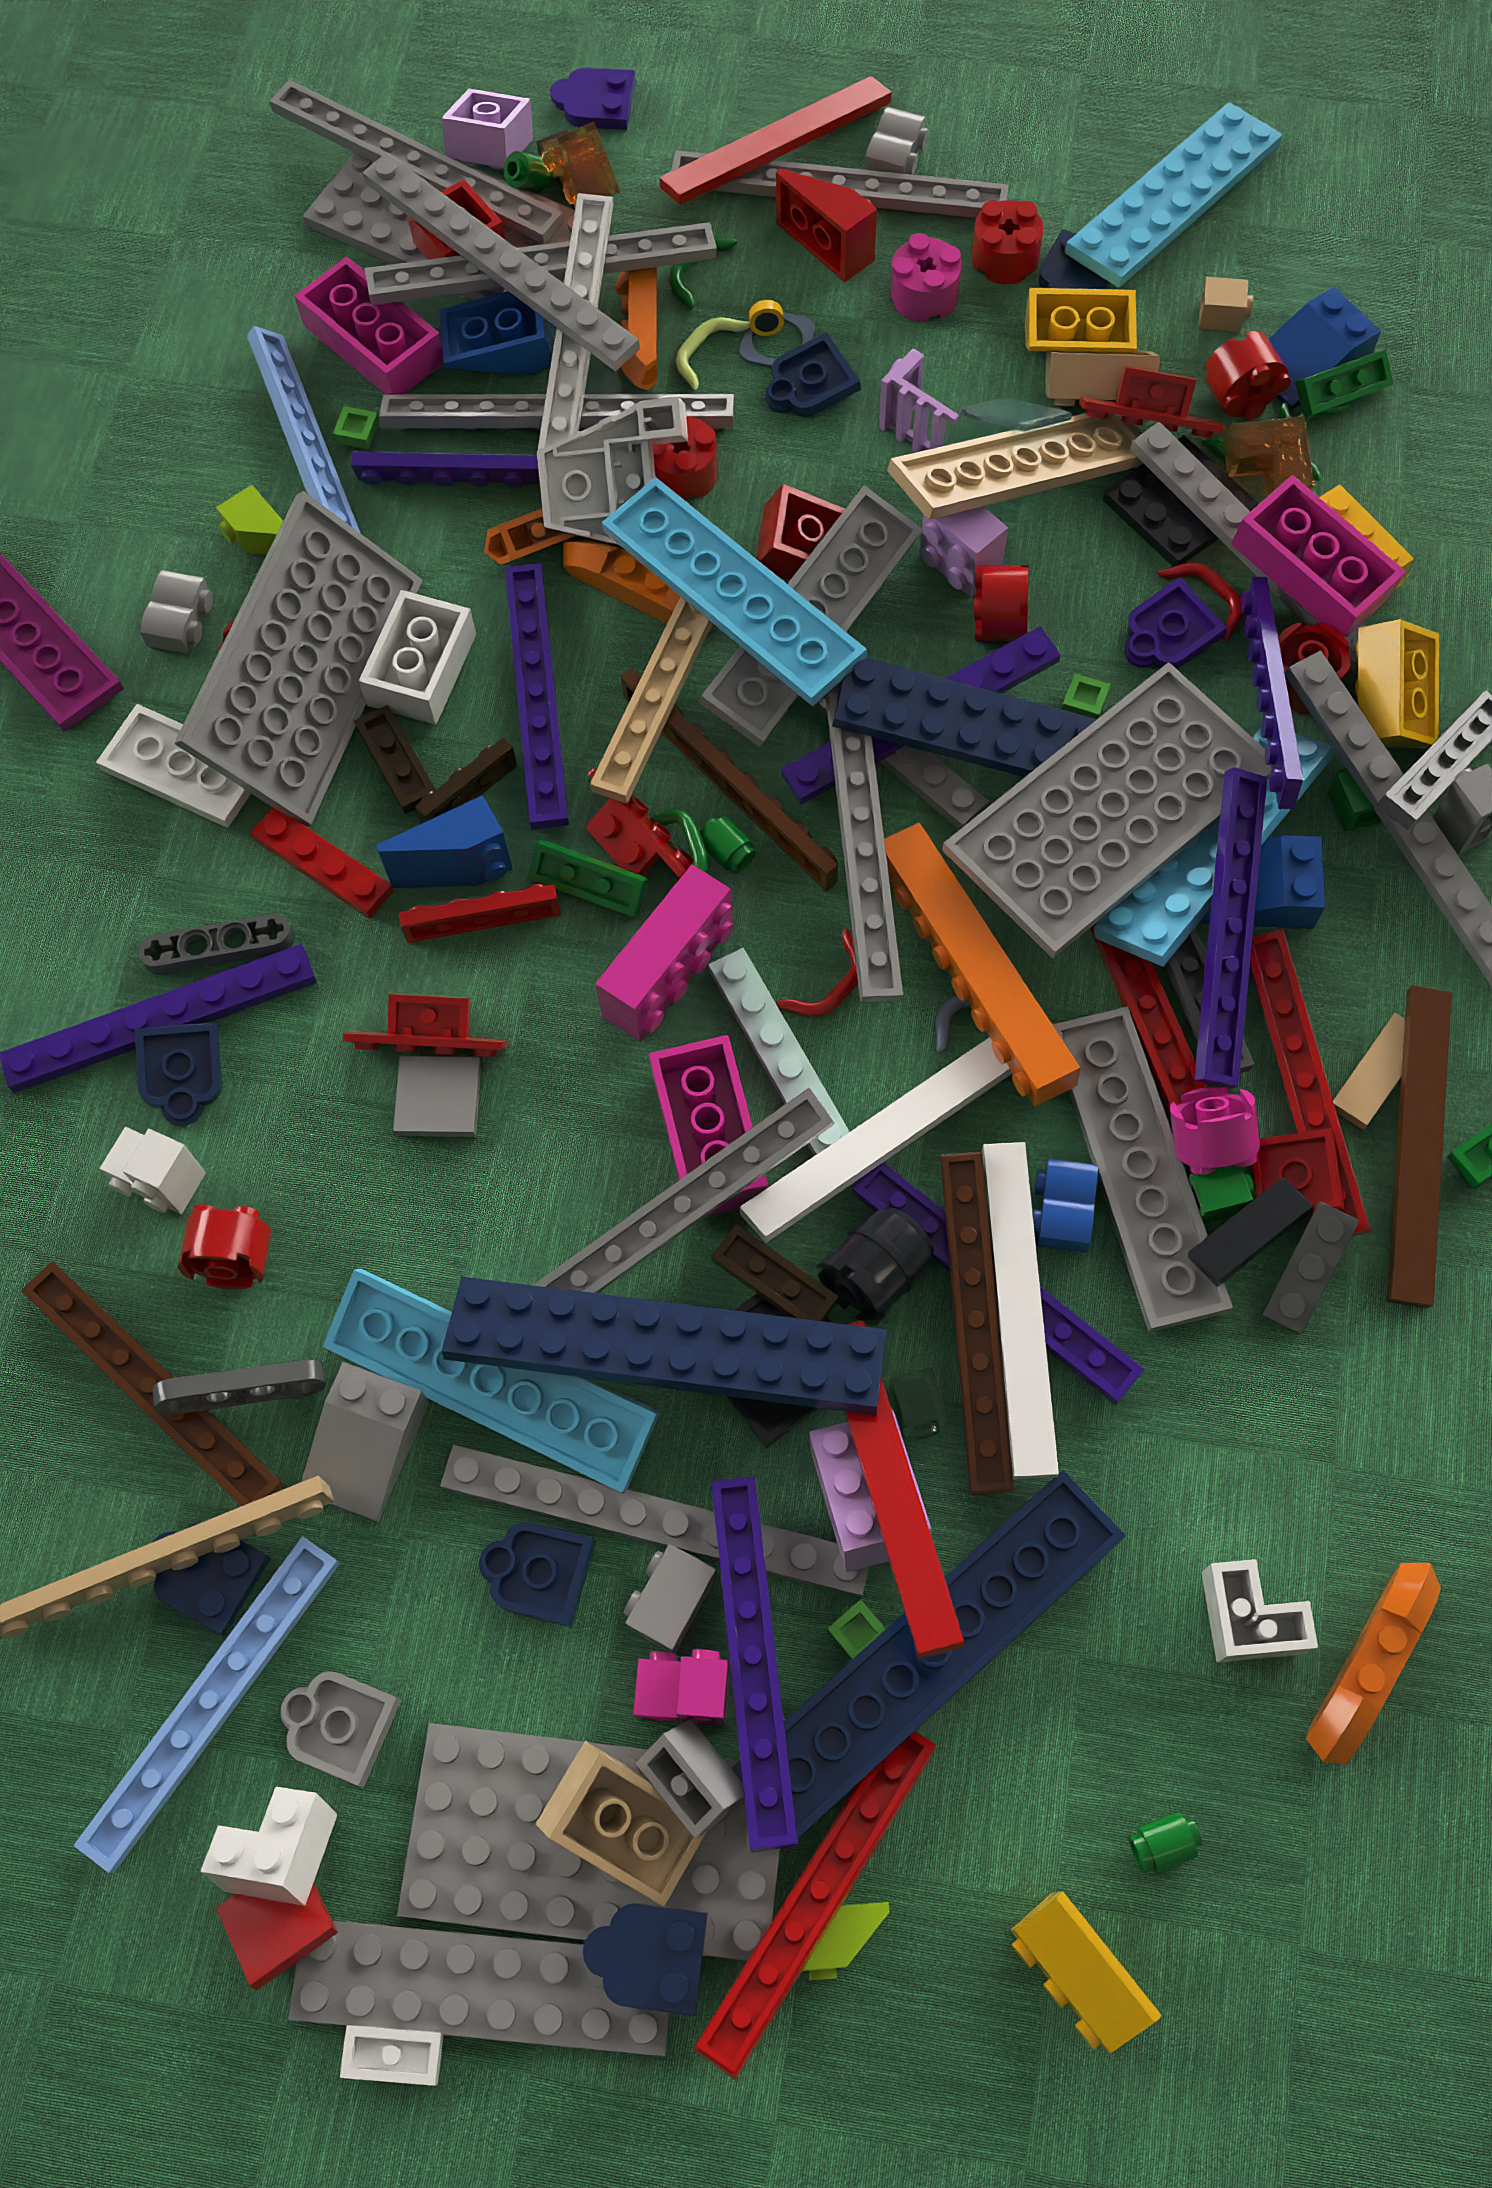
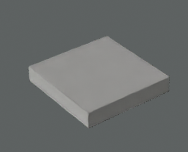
(437, 1096)

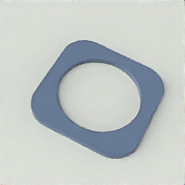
(750, 354)

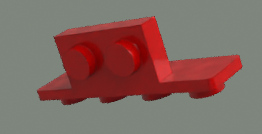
(1155, 398)
(634, 838)
(427, 1022)

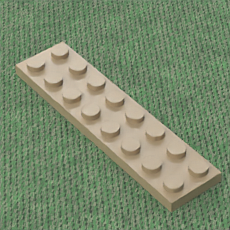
(1014, 464)

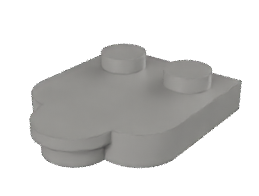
(338, 1725)

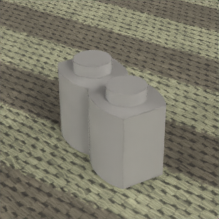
(897, 142)
(176, 612)

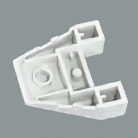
(605, 465)

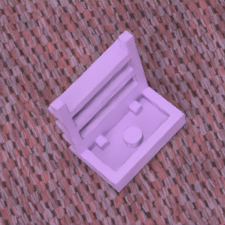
(902, 395)

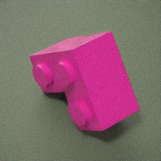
(684, 1689)

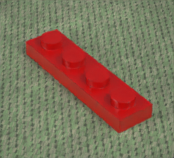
(322, 862)
(479, 913)

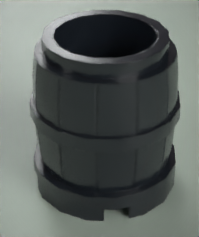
(877, 1263)

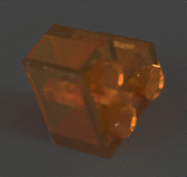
(582, 163)
(1270, 448)

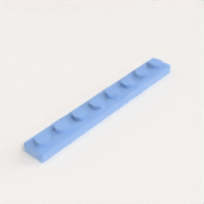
(299, 423)
(206, 1706)

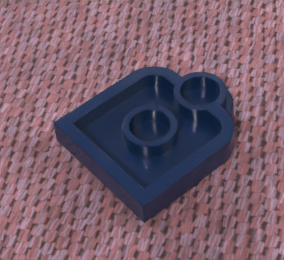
(1064, 272)
(811, 378)
(179, 1069)
(538, 1571)
(212, 1587)
(650, 1957)

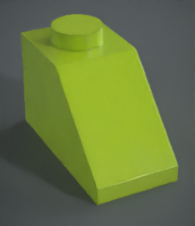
(249, 521)
(845, 1938)

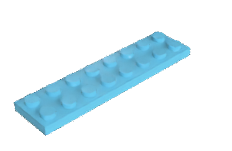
(1173, 194)
(734, 591)
(1178, 896)
(551, 1413)

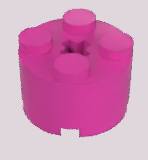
(925, 278)
(1215, 1129)

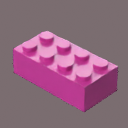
(380, 340)
(1317, 557)
(666, 953)
(702, 1106)

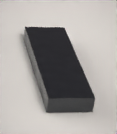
(1250, 1231)

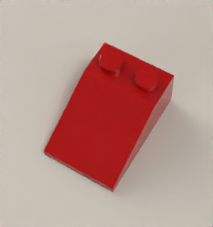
(827, 221)
(792, 529)

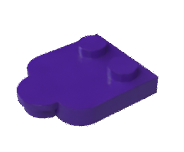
(596, 97)
(1171, 628)

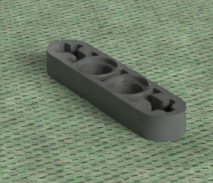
(216, 949)
(238, 1387)

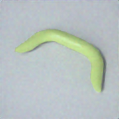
(697, 338)

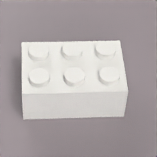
(418, 657)

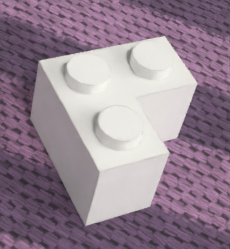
(153, 1169)
(1244, 1625)
(278, 1859)

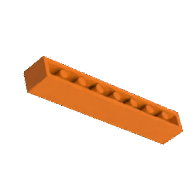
(979, 968)

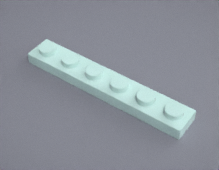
(772, 1038)

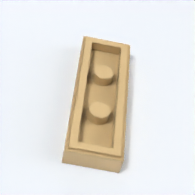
(1373, 1076)

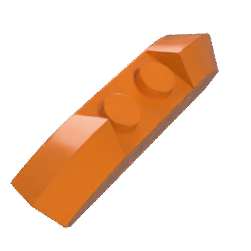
(640, 304)
(522, 538)
(620, 576)
(1374, 1663)

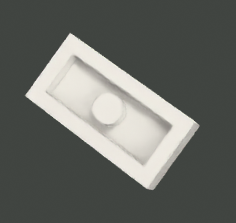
(391, 2055)

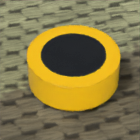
(766, 318)

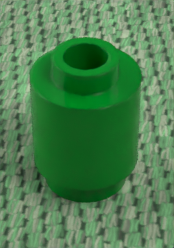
(527, 172)
(727, 844)
(1165, 1843)

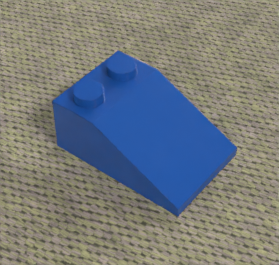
(496, 336)
(1322, 337)
(448, 850)
(1288, 883)

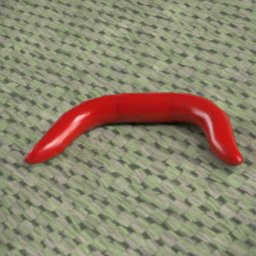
(1217, 583)
(836, 995)

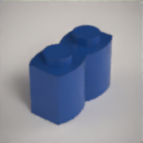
(1066, 1205)

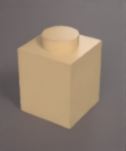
(1224, 304)

